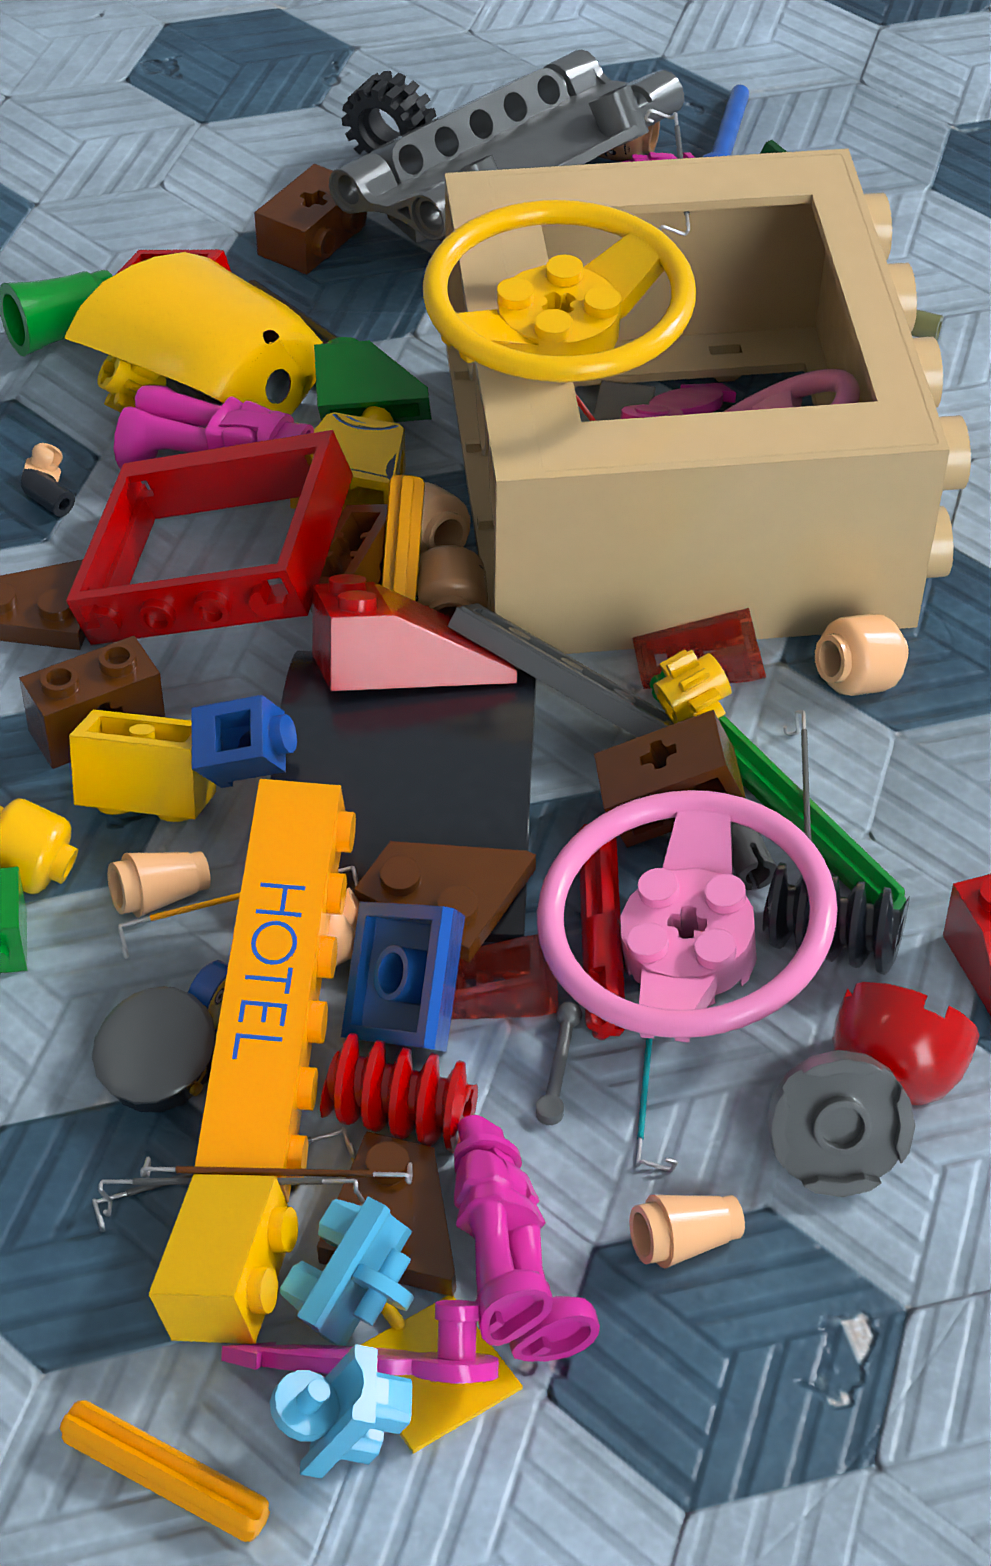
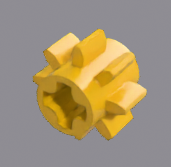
(123, 381)
(691, 686)

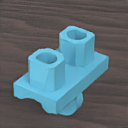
(359, 1274)
(342, 1411)

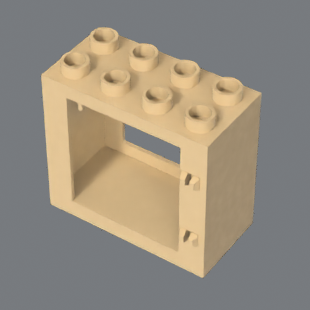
(720, 512)

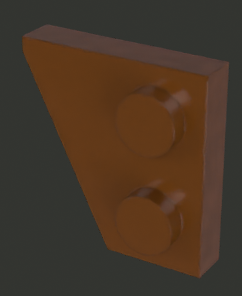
(36, 607)
(464, 878)
(413, 1204)

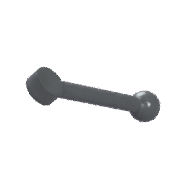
(550, 1107)

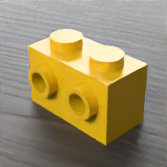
(137, 766)
(224, 1259)

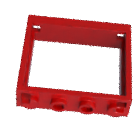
(201, 482)

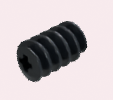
(859, 924)

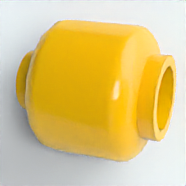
(36, 844)

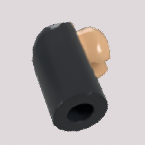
(41, 480)

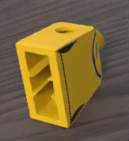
(372, 449)

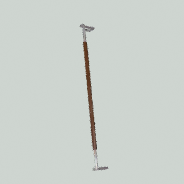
(146, 1170)

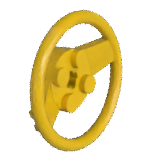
(563, 316)

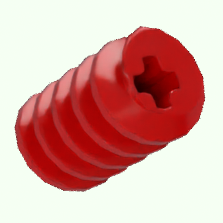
(397, 1093)

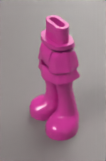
(191, 425)
(504, 1219)

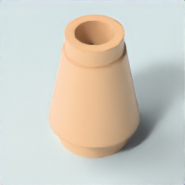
(155, 880)
(683, 1226)

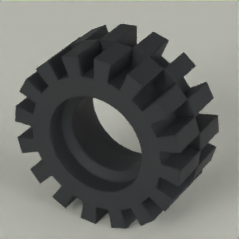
(392, 97)

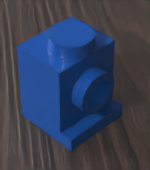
(241, 739)

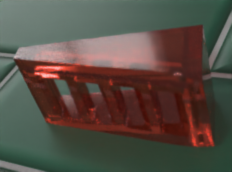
(728, 634)
(527, 985)

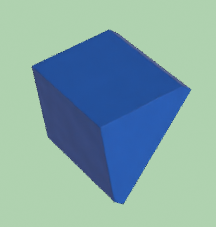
(403, 974)

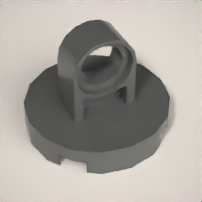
(840, 1123)

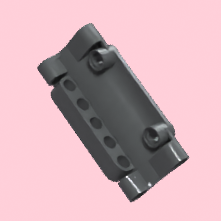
(538, 120)

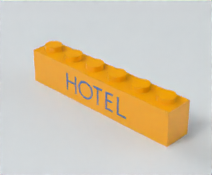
(275, 979)

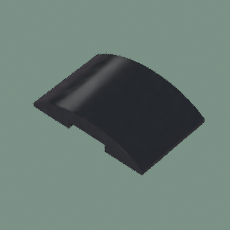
(419, 764)

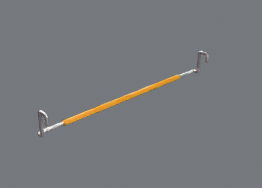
(197, 906)

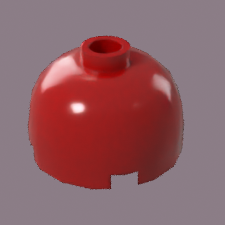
(916, 1044)

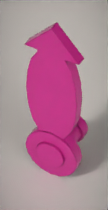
(683, 401)
(452, 1363)

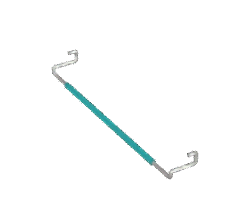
(642, 1113)

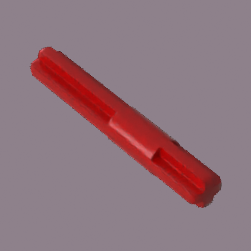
(602, 930)

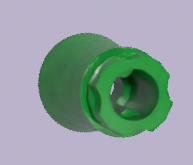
(44, 309)

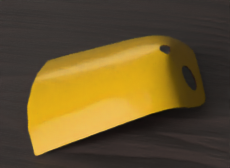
(199, 328)

